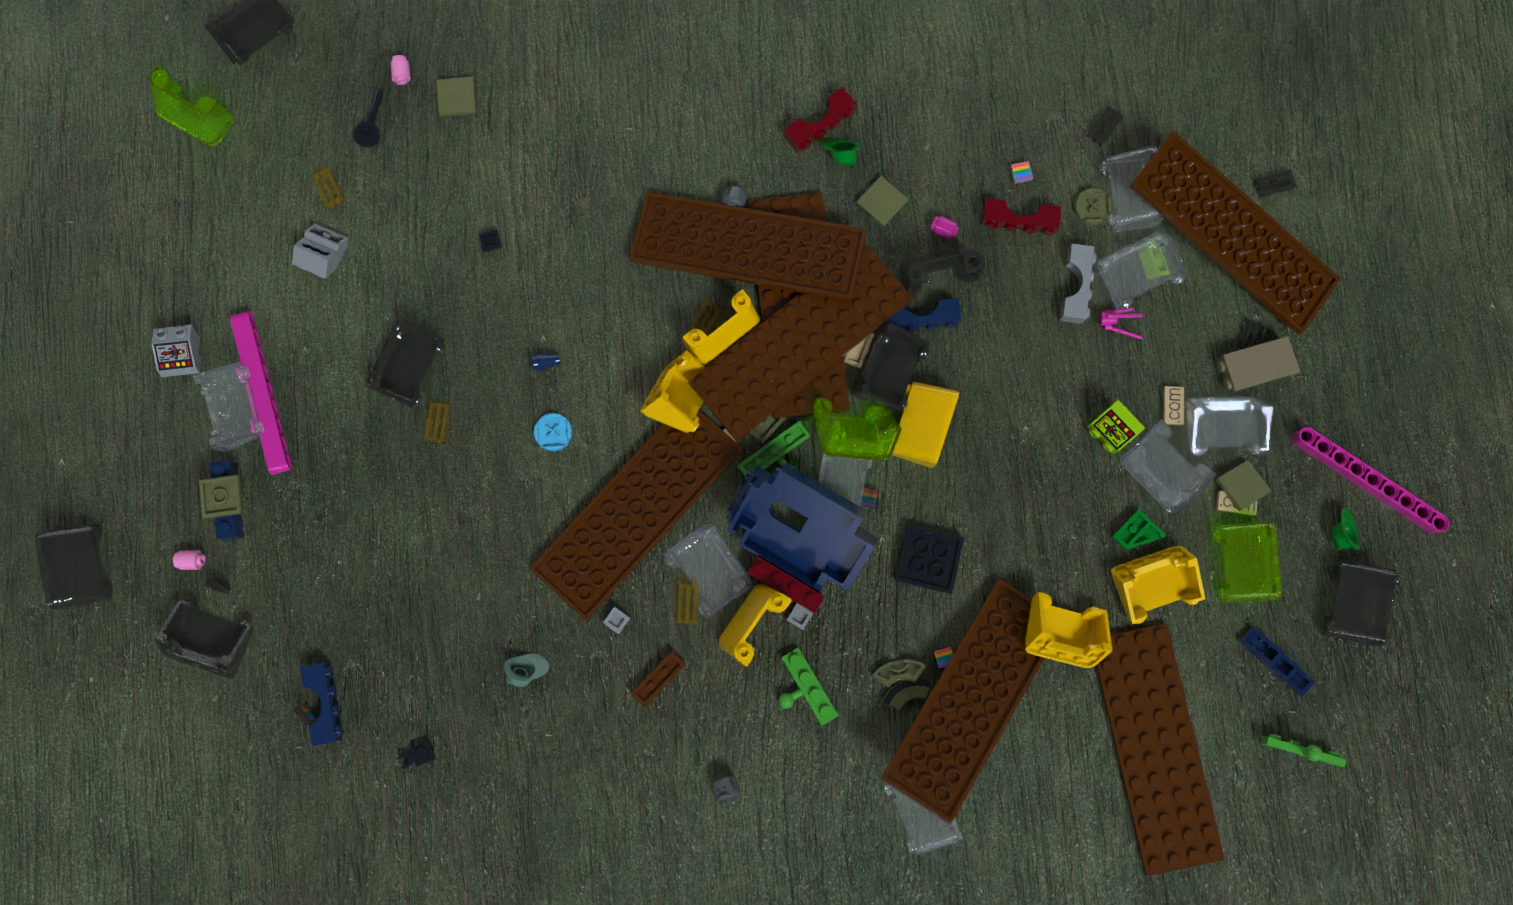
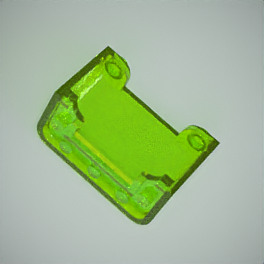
(204, 121)
(856, 436)
(1249, 562)

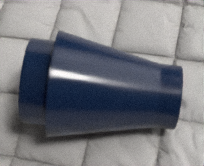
(544, 361)

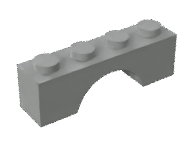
(1080, 261)

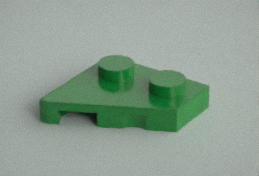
(1137, 531)

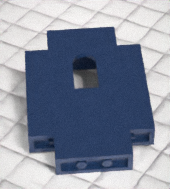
(829, 542)

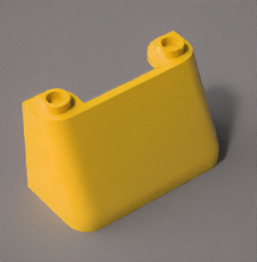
(710, 348)
(672, 398)
(925, 423)
(1158, 581)
(735, 634)
(1066, 634)

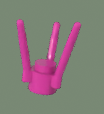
(1109, 317)

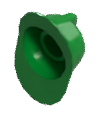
(842, 151)
(1345, 532)

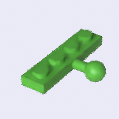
(776, 449)
(808, 687)
(1312, 752)

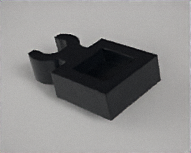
(419, 755)

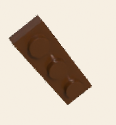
(658, 679)

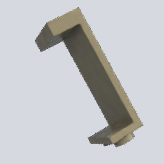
(1258, 365)

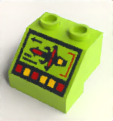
(1115, 427)

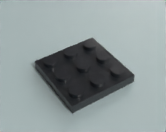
(929, 559)

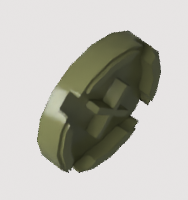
(1093, 206)

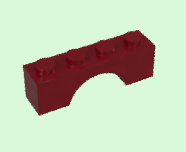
(802, 134)
(998, 214)
(785, 584)

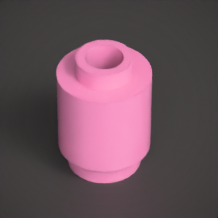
(400, 69)
(189, 560)

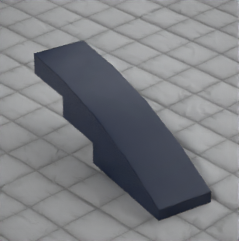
(1277, 662)

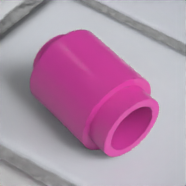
(944, 227)

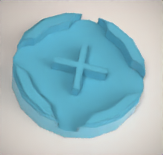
(553, 432)

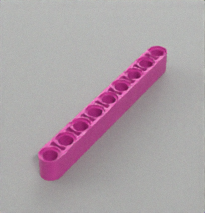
(252, 356)
(1378, 484)

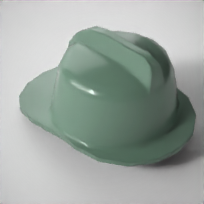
(525, 668)

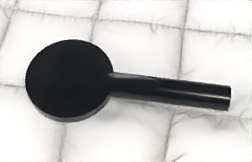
(366, 133)

